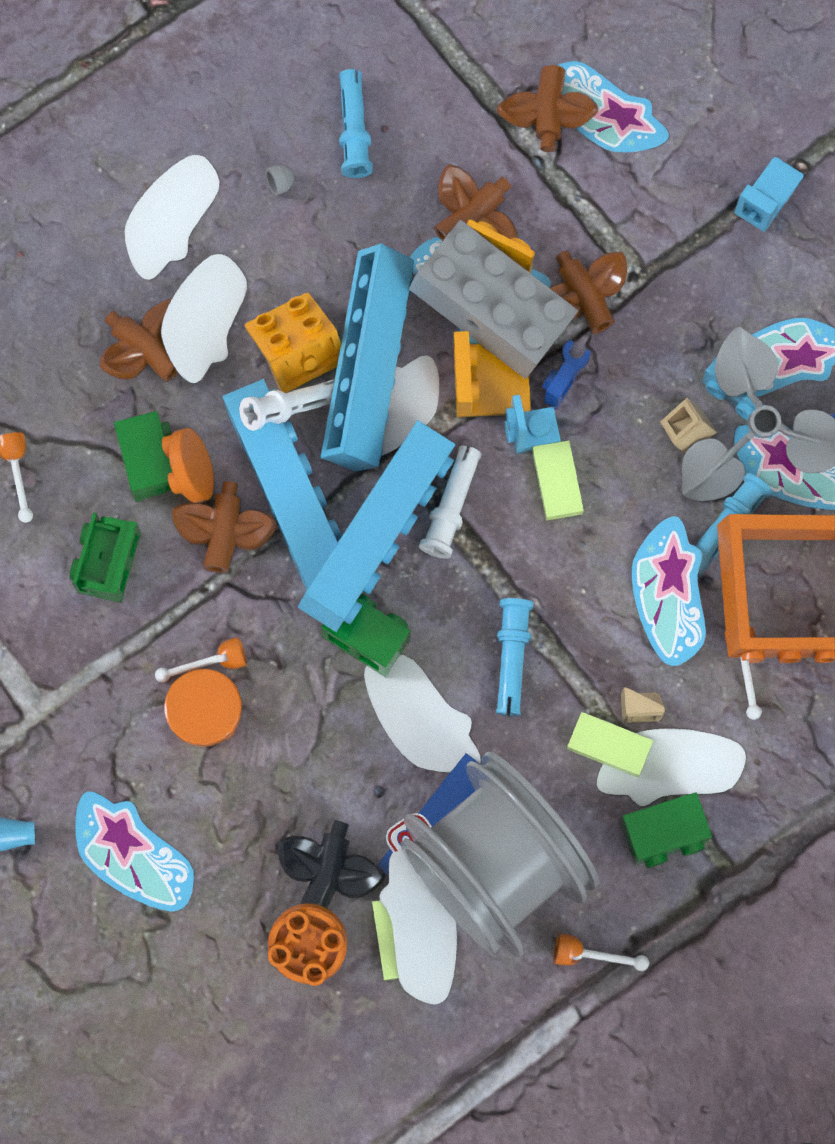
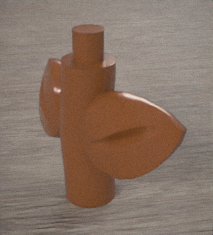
(548, 108)
(466, 201)
(590, 287)
(138, 345)
(223, 527)

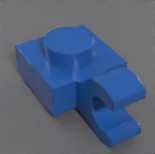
(559, 382)

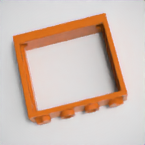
(765, 527)

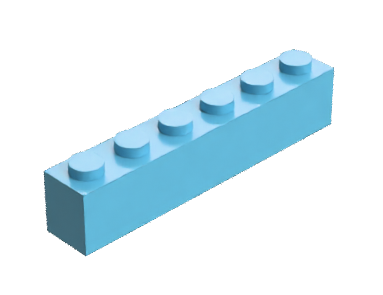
(368, 358)
(286, 486)
(376, 526)

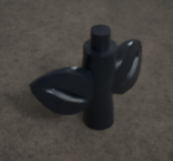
(328, 866)

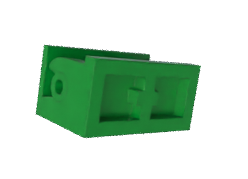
(143, 454)
(105, 557)
(371, 637)
(666, 830)

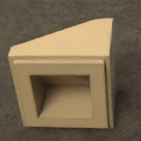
(687, 425)
(641, 706)

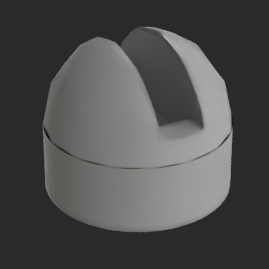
(279, 178)

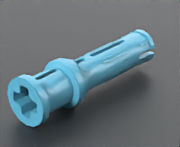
(355, 138)
(743, 502)
(514, 637)

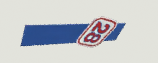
(447, 797)

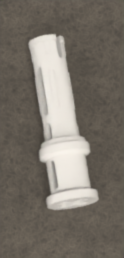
(279, 406)
(447, 517)

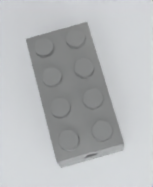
(492, 299)

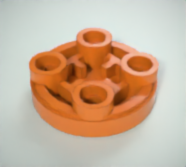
(190, 465)
(203, 707)
(307, 944)

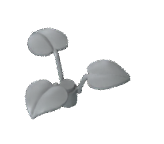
(743, 366)

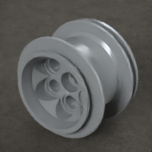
(498, 856)

